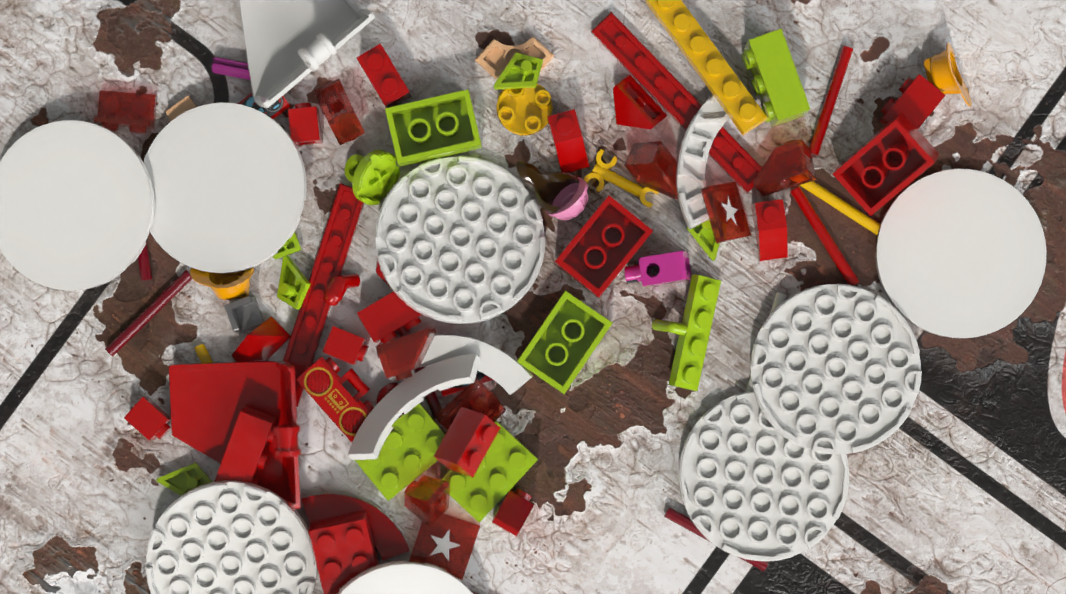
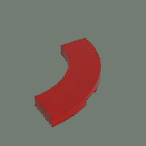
(385, 533)

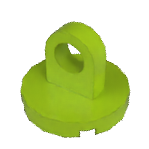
(373, 176)

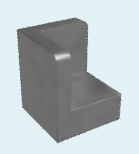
(244, 314)

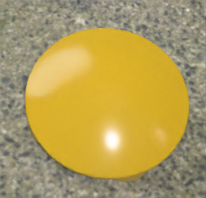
(524, 109)

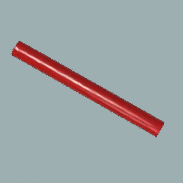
(830, 100)
(824, 236)

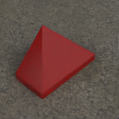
(635, 106)
(262, 342)

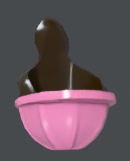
(556, 192)

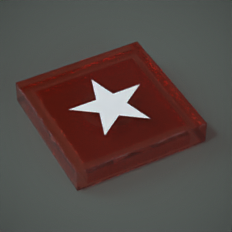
(725, 212)
(446, 544)

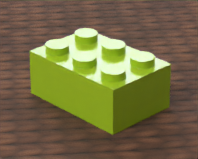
(775, 78)
(433, 128)
(564, 342)
(405, 452)
(497, 474)

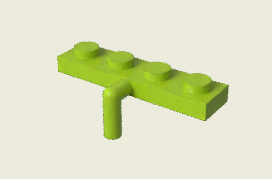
(692, 332)

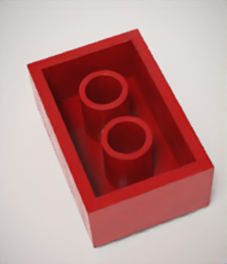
(886, 164)
(603, 246)
(342, 549)

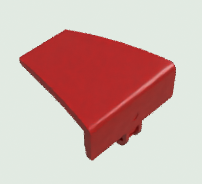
(209, 400)

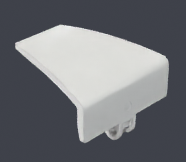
(292, 39)

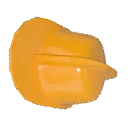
(945, 75)
(225, 285)

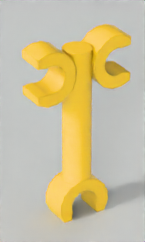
(601, 171)

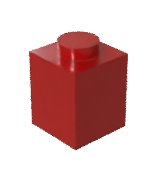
(305, 124)
(345, 346)
(149, 419)

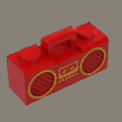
(326, 389)

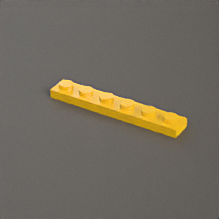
(708, 63)

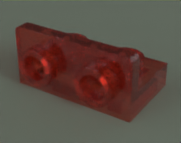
(126, 110)
(473, 397)

